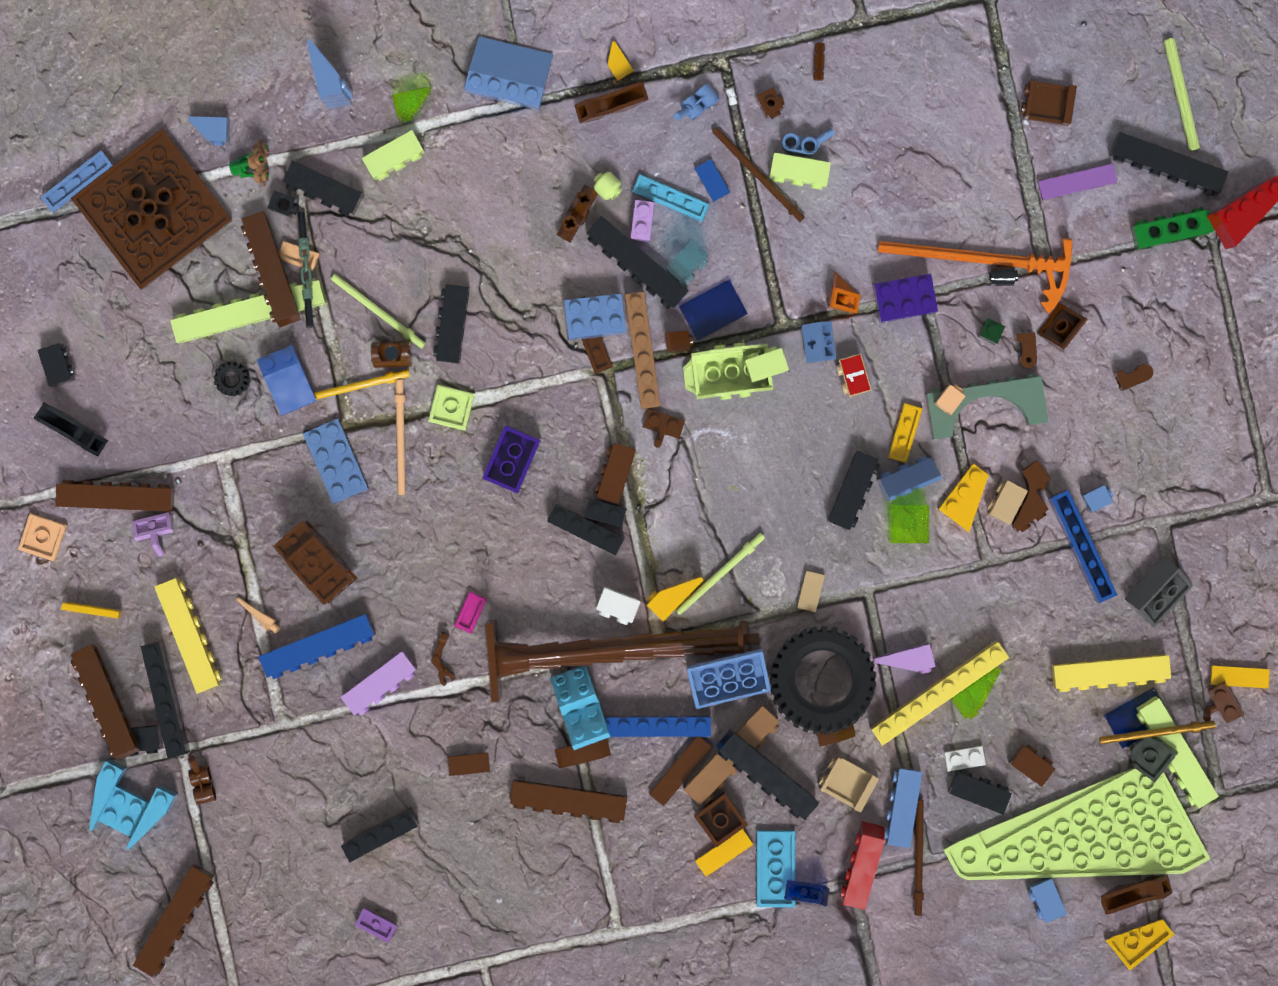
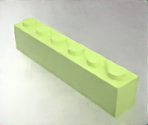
(1185, 765)

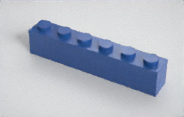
(1082, 546)
(317, 645)
(659, 726)

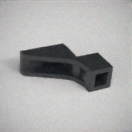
(71, 428)

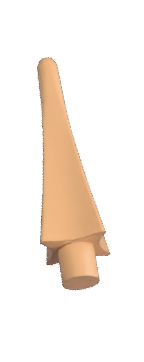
(265, 620)

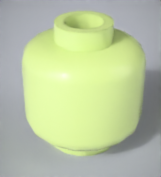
(607, 185)

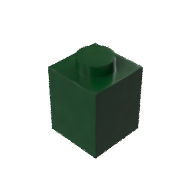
(991, 331)

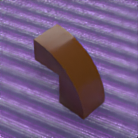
(567, 756)

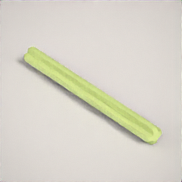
(1181, 94)

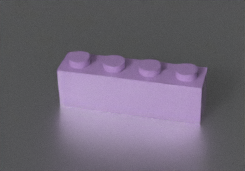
(378, 683)

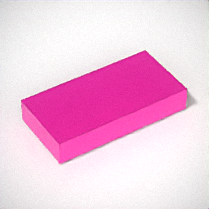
(470, 612)

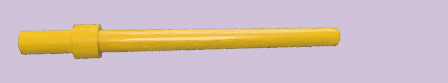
(390, 377)

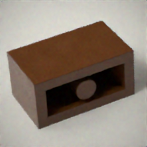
(1032, 765)

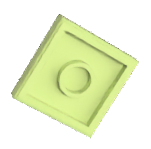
(451, 407)

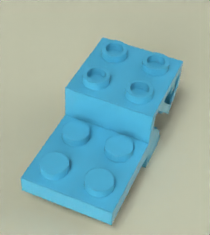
(580, 707)

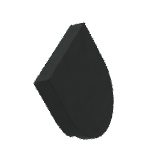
(1152, 757)

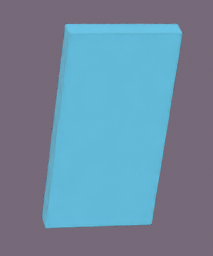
(775, 866)

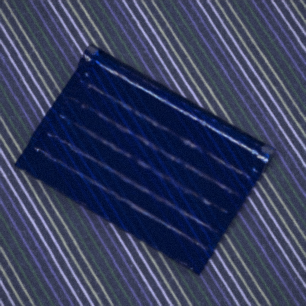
(713, 310)
(1124, 718)

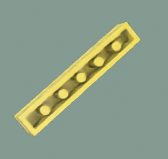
(188, 635)
(1111, 671)

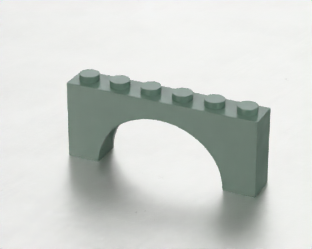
(1023, 393)

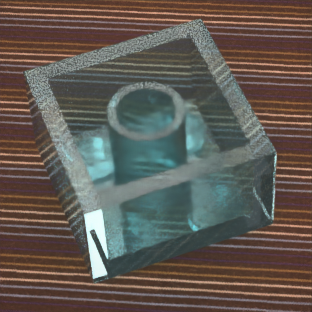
(687, 263)

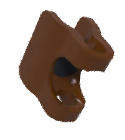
(391, 354)

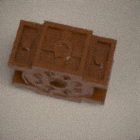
(315, 562)

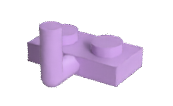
(151, 528)

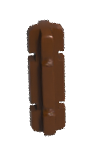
(819, 59)

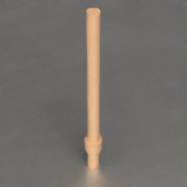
(400, 399)

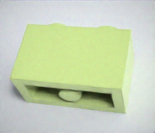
(766, 365)

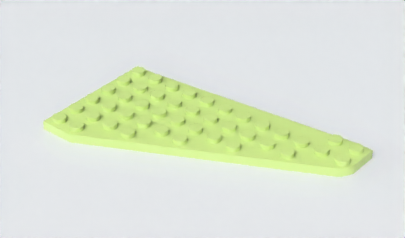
(1098, 831)

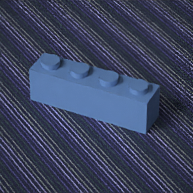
(903, 808)

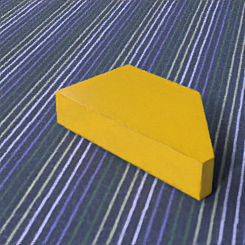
(618, 63)

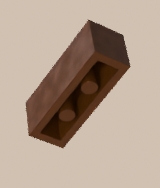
(615, 473)

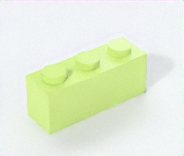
(393, 156)
(799, 171)

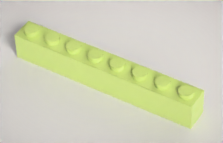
(236, 314)

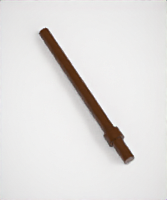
(918, 895)

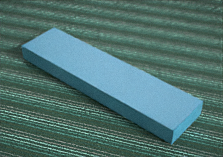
(670, 198)

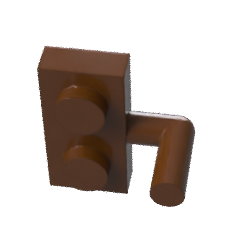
(663, 425)
(1224, 702)

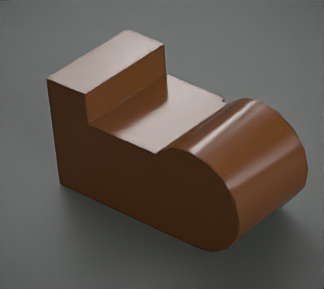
(1027, 349)
(1139, 375)

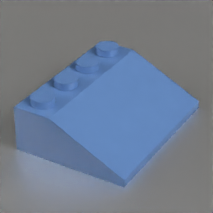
(508, 73)
(330, 86)
(728, 678)

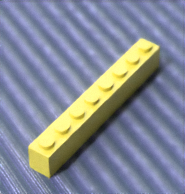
(939, 692)

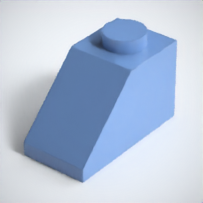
(214, 129)

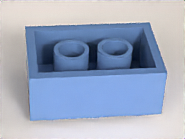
(594, 317)

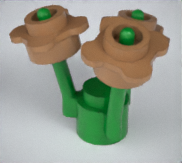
(255, 160)

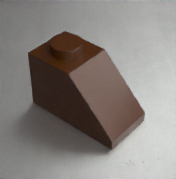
(678, 341)
(835, 737)

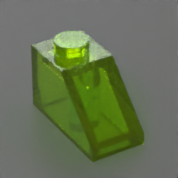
(410, 103)

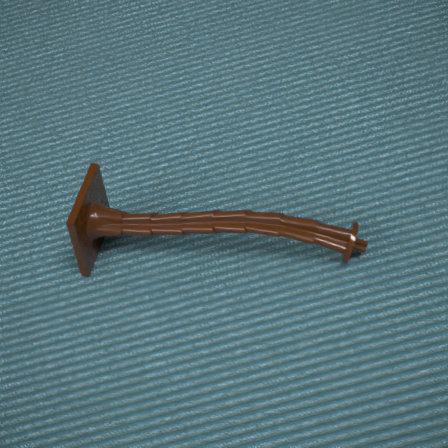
(517, 658)

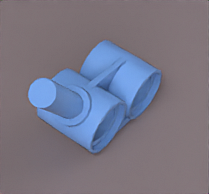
(697, 104)
(800, 141)

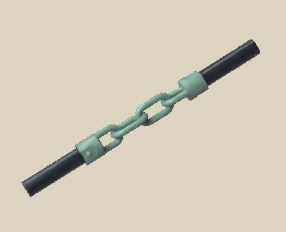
(303, 243)

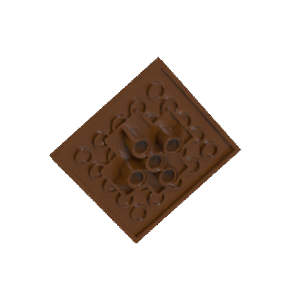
(189, 213)

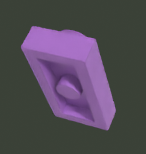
(376, 925)

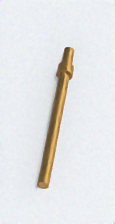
(1194, 727)

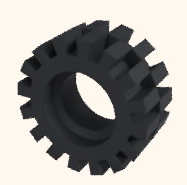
(220, 378)

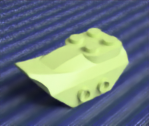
(723, 372)

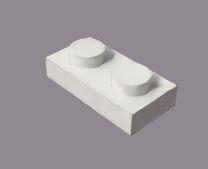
(964, 758)

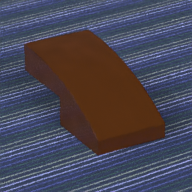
(468, 764)

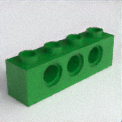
(1143, 239)

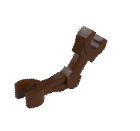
(436, 660)

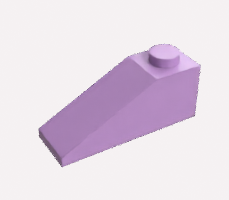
(915, 659)

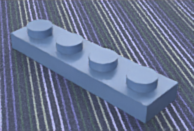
(76, 181)

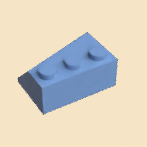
(908, 478)

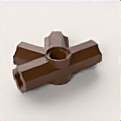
(577, 213)

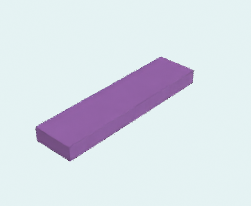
(1077, 182)

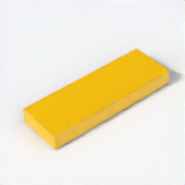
(905, 433)
(90, 609)
(1240, 676)
(724, 853)

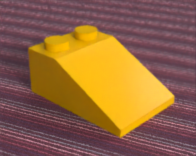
(670, 598)

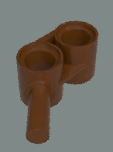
(202, 780)

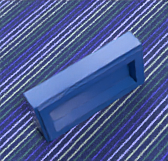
(712, 180)

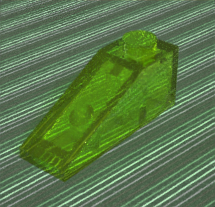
(974, 696)

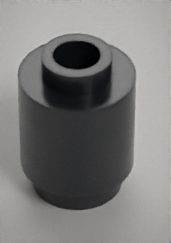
(1003, 276)

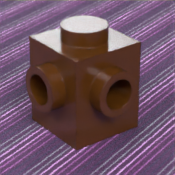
(770, 103)

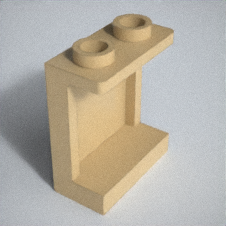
(848, 783)

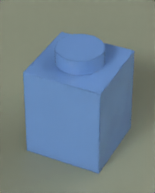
(1097, 498)

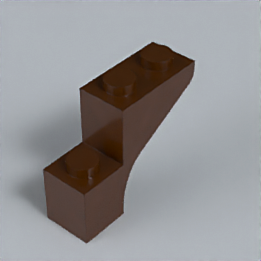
(611, 103)
(1032, 505)
(1135, 893)

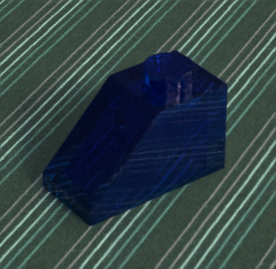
(807, 893)

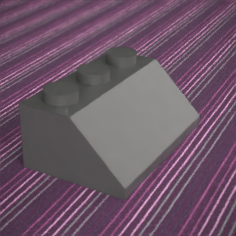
(1158, 591)

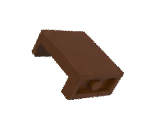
(1048, 103)

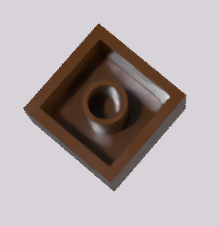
(720, 819)

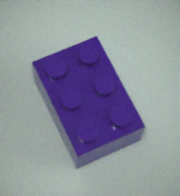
(905, 298)
(511, 459)

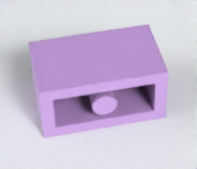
(642, 221)

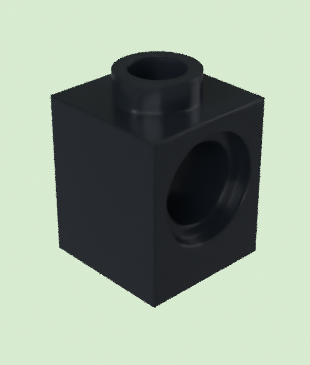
(276, 200)

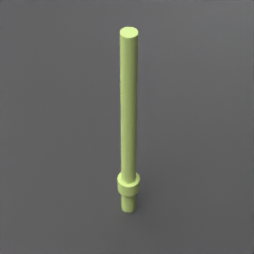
(408, 334)
(748, 548)

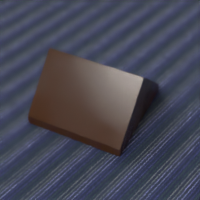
(1061, 327)

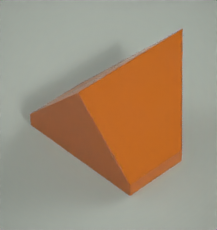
(843, 296)

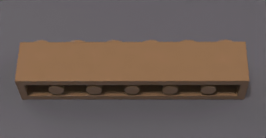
(642, 350)
(716, 770)

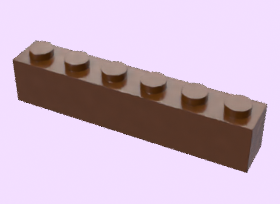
(271, 269)
(114, 497)
(105, 702)
(568, 800)
(173, 920)

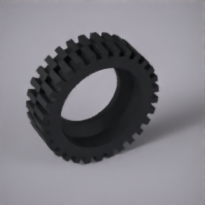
(822, 717)

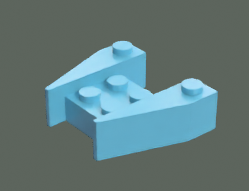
(125, 809)

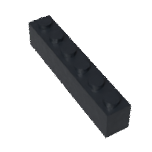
(1168, 164)
(636, 262)
(165, 699)
(767, 774)

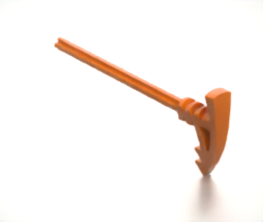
(1060, 264)

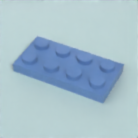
(335, 461)

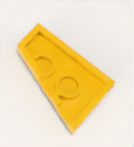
(965, 498)
(1139, 942)

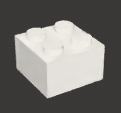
(618, 605)

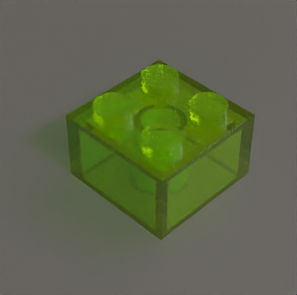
(908, 523)

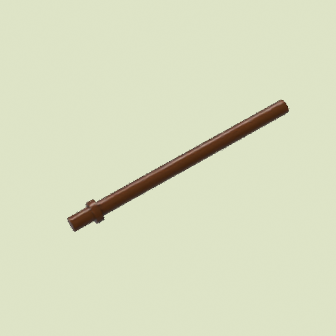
(793, 210)

